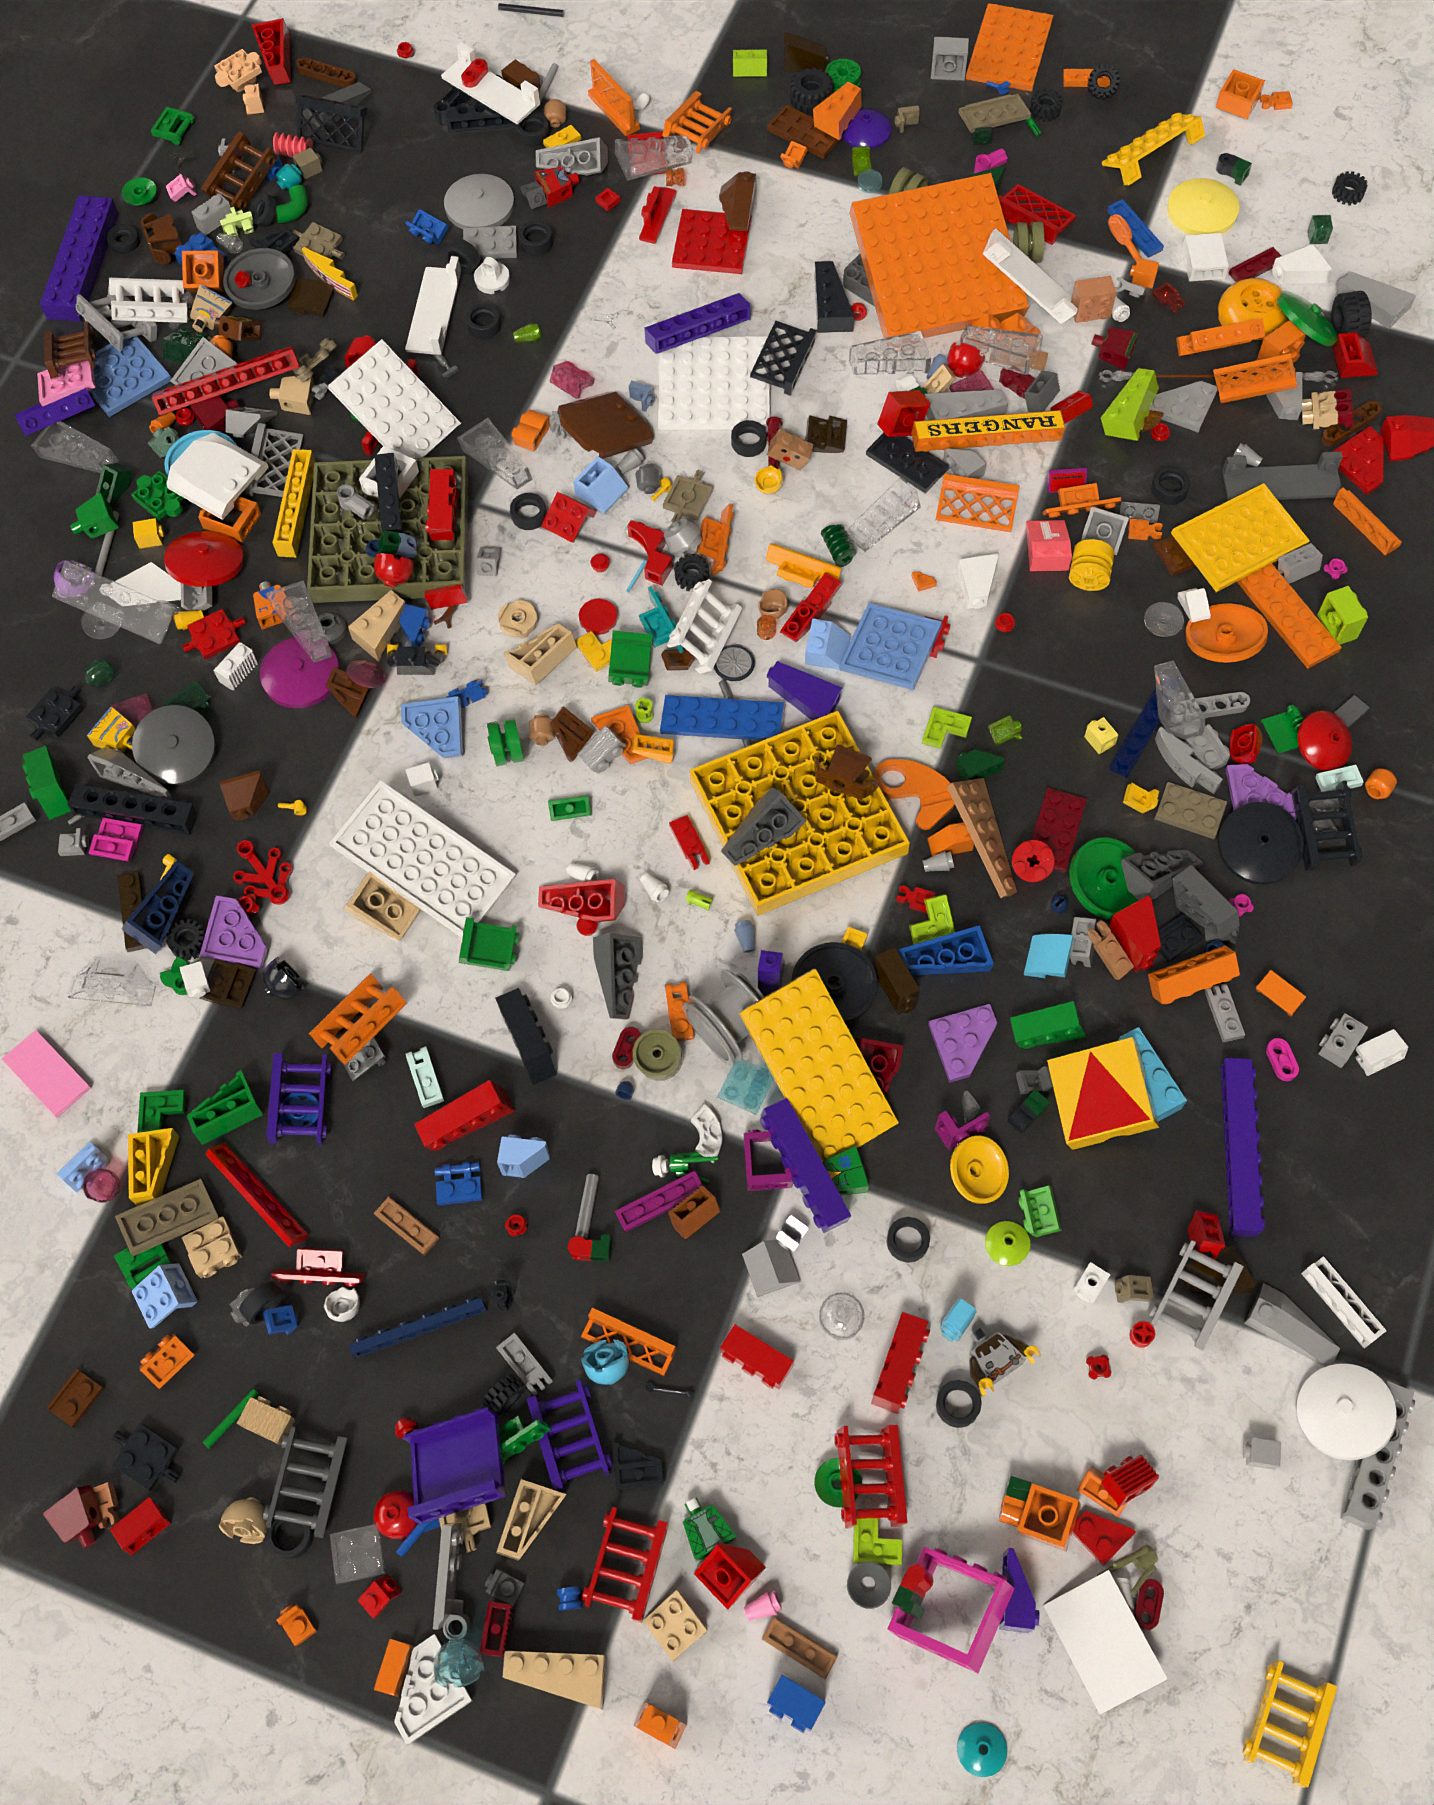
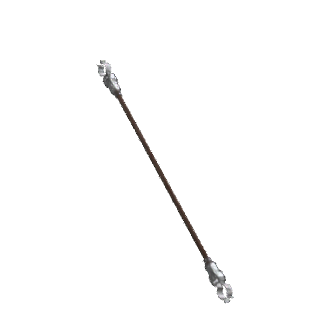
(1120, 375)

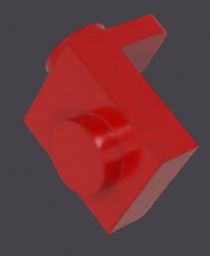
(379, 1595)

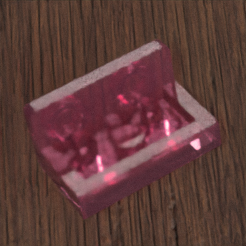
(570, 378)

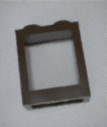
(896, 981)

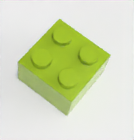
(1342, 615)

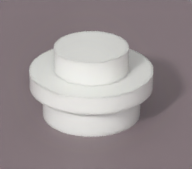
(561, 998)
(660, 1166)

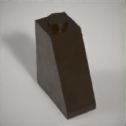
(803, 54)
(1226, 1256)

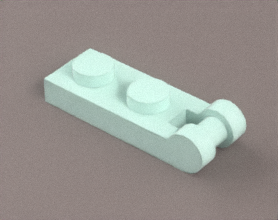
(424, 1077)

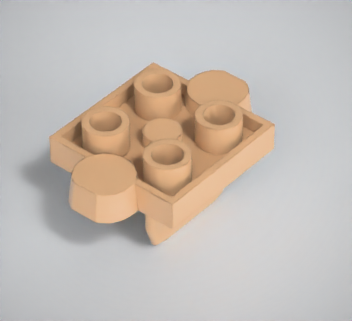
(238, 70)

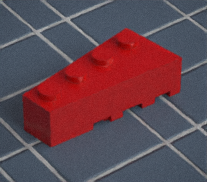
(275, 48)
(464, 1115)
(900, 1362)

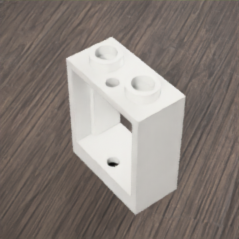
(405, 464)

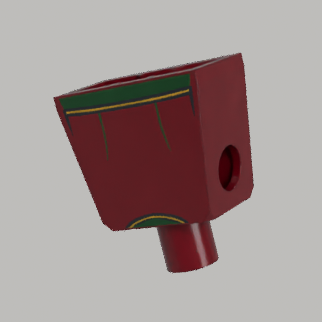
(1116, 346)

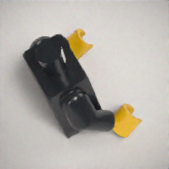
(415, 659)

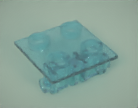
(746, 1087)

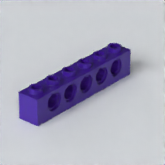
(697, 323)

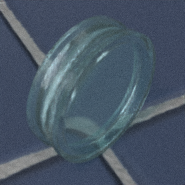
(869, 181)

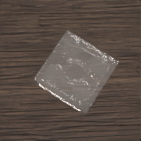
(357, 1554)

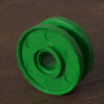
(844, 71)

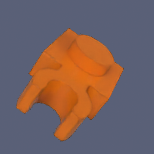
(1278, 100)
(1140, 529)

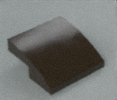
(310, 297)
(826, 435)
(228, 983)

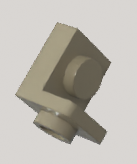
(906, 116)
(1134, 1288)

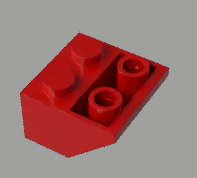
(1354, 356)

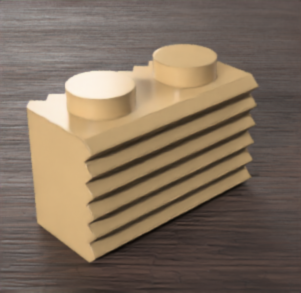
(266, 1420)

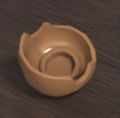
(773, 603)

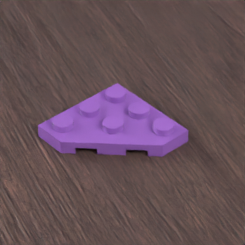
(1250, 787)
(232, 935)
(962, 1039)

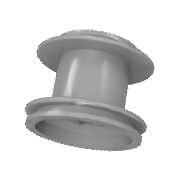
(719, 1019)

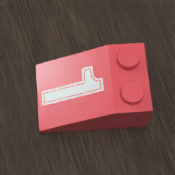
(1048, 545)

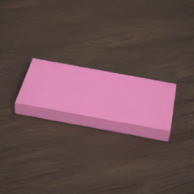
(46, 1073)

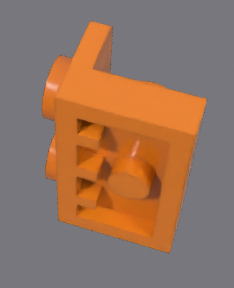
(165, 1360)

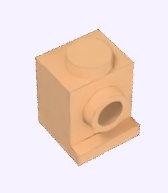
(253, 99)

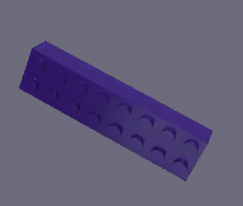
(79, 257)

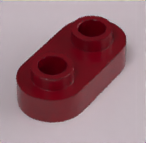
(624, 1048)
(1149, 1605)

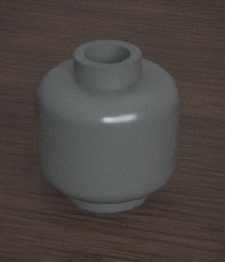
(648, 478)

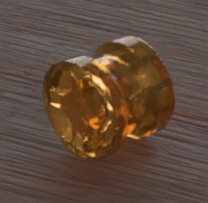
(762, 630)

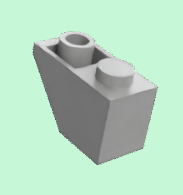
(964, 463)

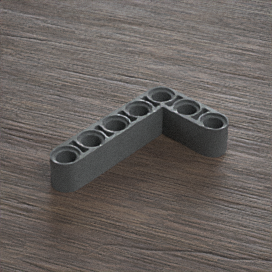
(856, 280)

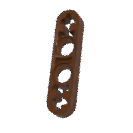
(308, 66)
(1359, 412)

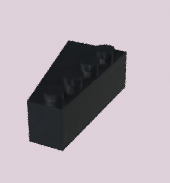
(832, 305)
(526, 1035)

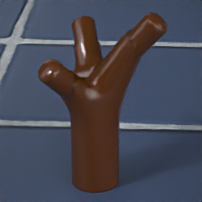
(447, 616)

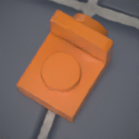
(296, 1624)

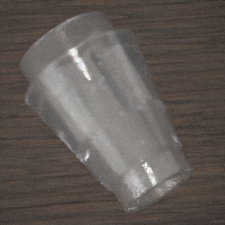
(230, 242)

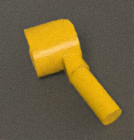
(665, 487)
(298, 806)
(168, 861)

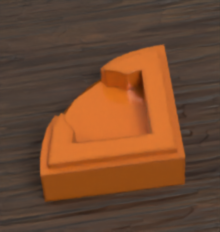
(923, 581)

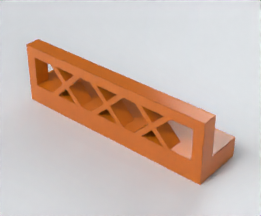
(1366, 521)
(634, 1334)

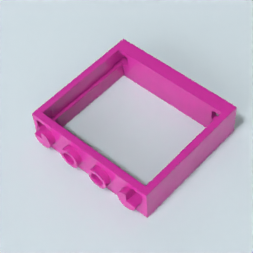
(1003, 1591)

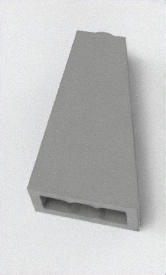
(1386, 301)

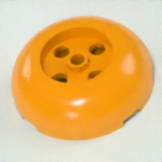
(1261, 302)

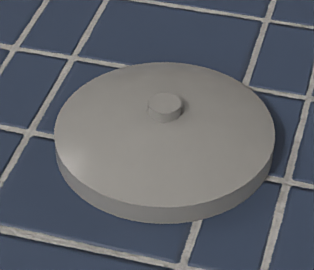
(479, 201)

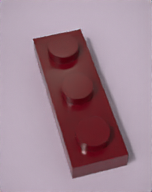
(1255, 266)

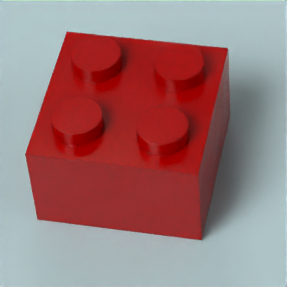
(901, 411)

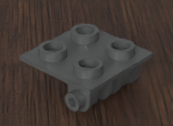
(365, 1059)

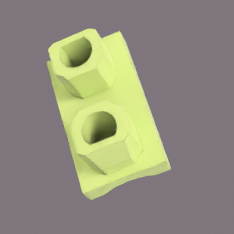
(237, 220)

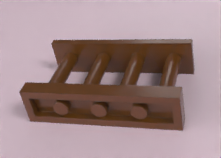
(226, 165)
(69, 349)

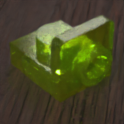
(861, 159)
(1005, 730)

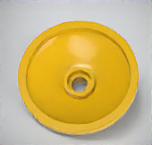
(988, 1169)

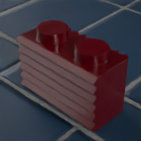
(496, 1629)

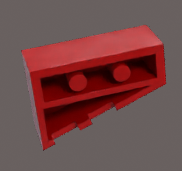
(442, 504)

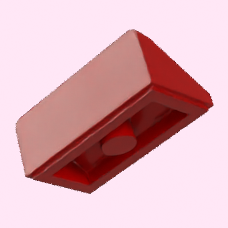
(1073, 405)

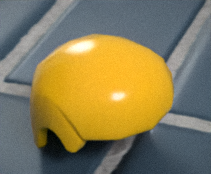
(769, 480)

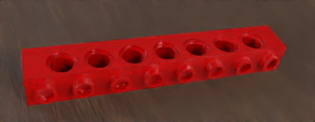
(225, 380)

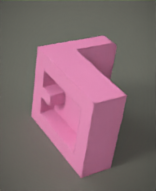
(180, 186)

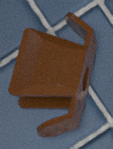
(165, 237)
(847, 770)

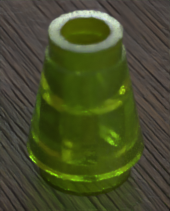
(527, 333)

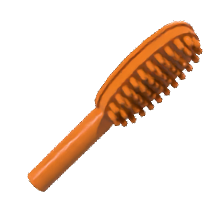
(1123, 234)

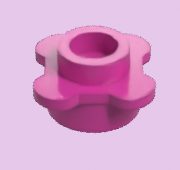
(1335, 564)
(1245, 901)

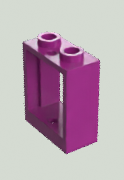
(763, 1182)

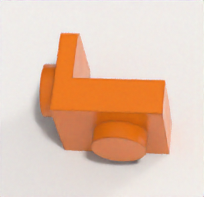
(794, 155)

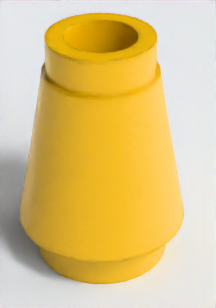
(185, 618)

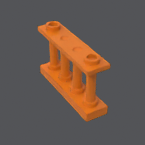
(688, 111)
(1220, 337)
(366, 1027)

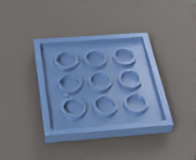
(126, 375)
(890, 646)

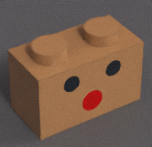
(790, 449)

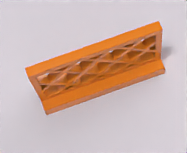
(612, 100)
(1261, 384)
(984, 489)

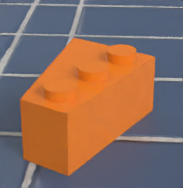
(837, 110)

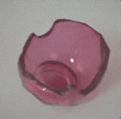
(101, 1185)

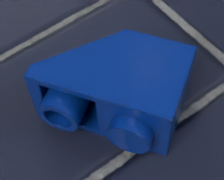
(414, 623)

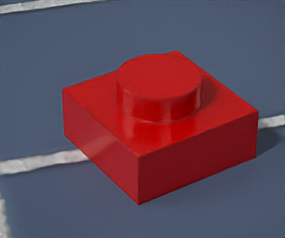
(607, 199)

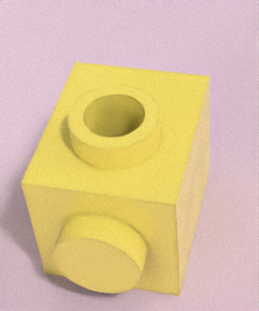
(1101, 735)

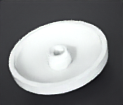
(1346, 1411)

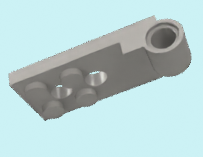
(446, 1606)

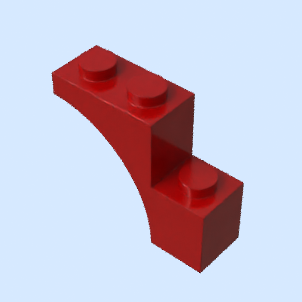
(653, 541)

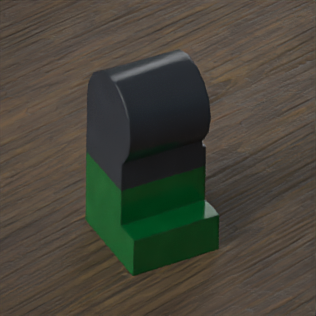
(1233, 167)
(1029, 1111)

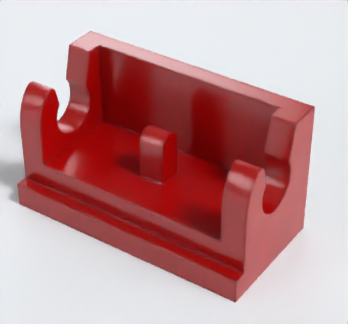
(1207, 1233)
(140, 1526)

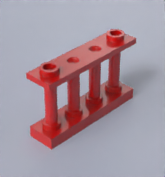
(890, 1463)
(642, 1582)

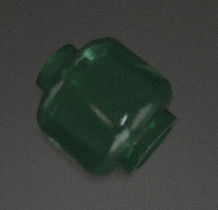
(99, 673)

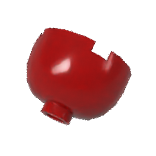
(964, 360)
(392, 569)
(392, 1514)

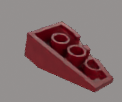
(882, 1060)

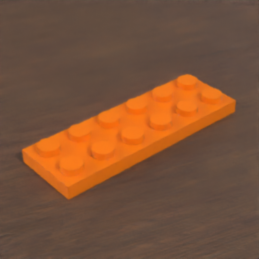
(1289, 616)

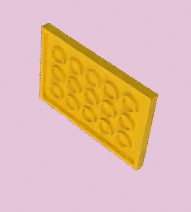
(1239, 537)

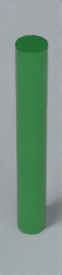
(229, 1420)

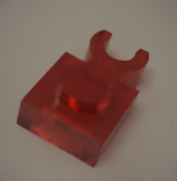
(1169, 295)

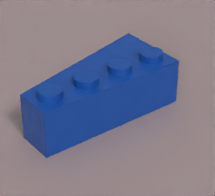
(949, 954)

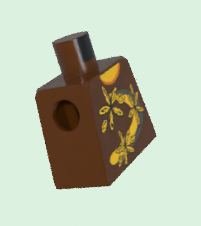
(233, 328)

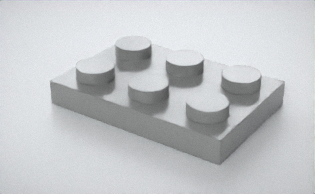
(493, 241)

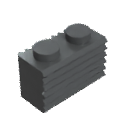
(1042, 391)

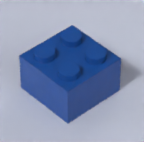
(796, 1704)

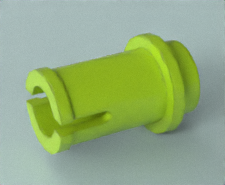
(698, 899)

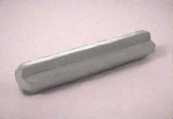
(587, 1205)

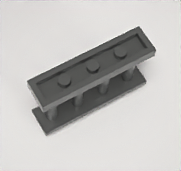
(323, 1497)

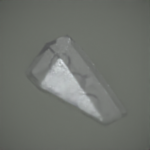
(1176, 704)

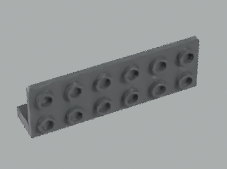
(1285, 482)

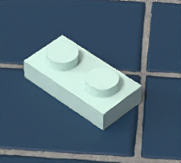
(1330, 779)

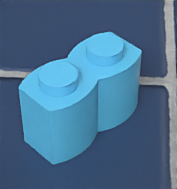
(957, 1320)

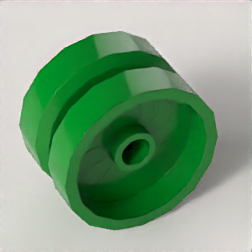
(504, 742)

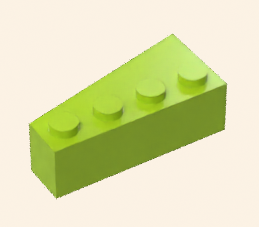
(1131, 406)

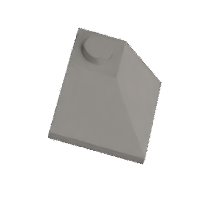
(245, 419)

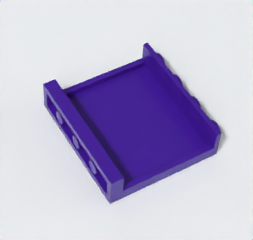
(456, 1465)

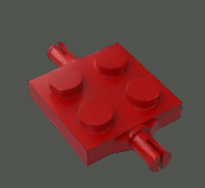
(213, 634)

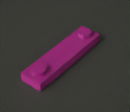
(657, 1202)

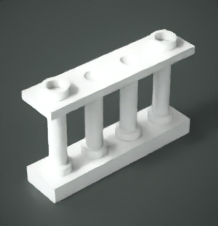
(147, 311)
(721, 628)

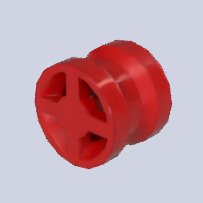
(1144, 1329)

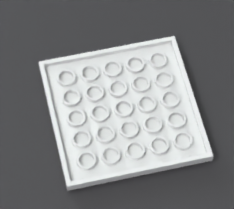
(710, 384)

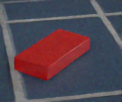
(446, 596)

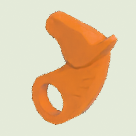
(922, 783)

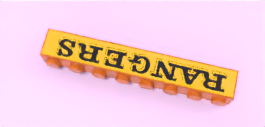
(988, 430)

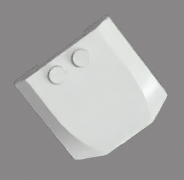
(214, 474)

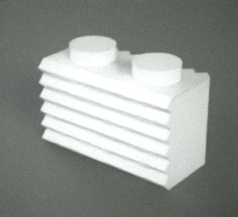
(235, 666)

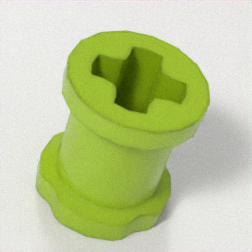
(645, 709)

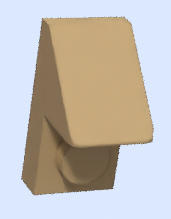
(940, 380)

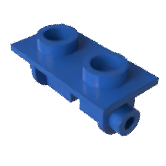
(472, 691)

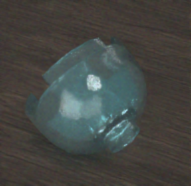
(457, 1663)

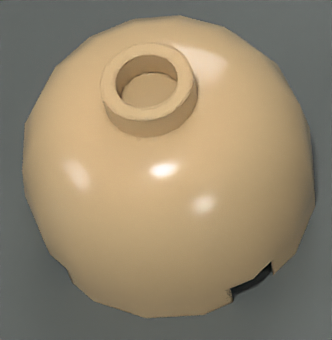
(244, 1520)

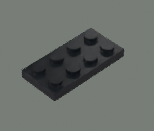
(899, 457)

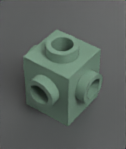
(163, 440)

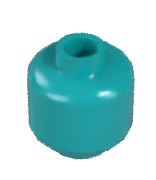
(288, 176)

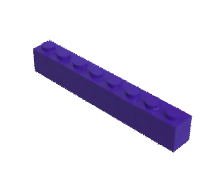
(1241, 1148)

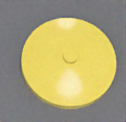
(1203, 207)

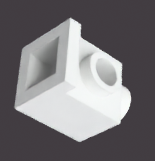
(1097, 1276)

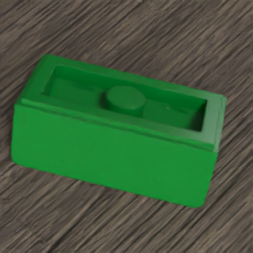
(569, 807)

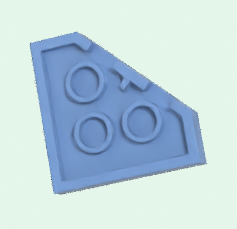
(436, 724)

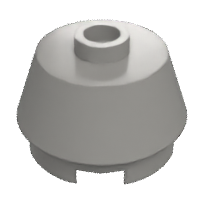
(682, 536)

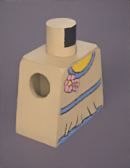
(207, 308)

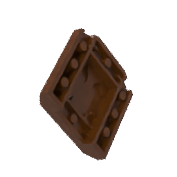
(605, 424)

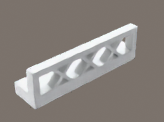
(1340, 1305)

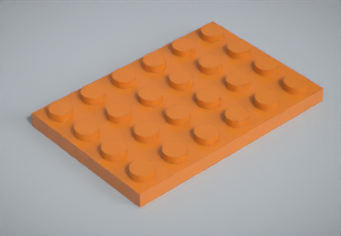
(1009, 46)

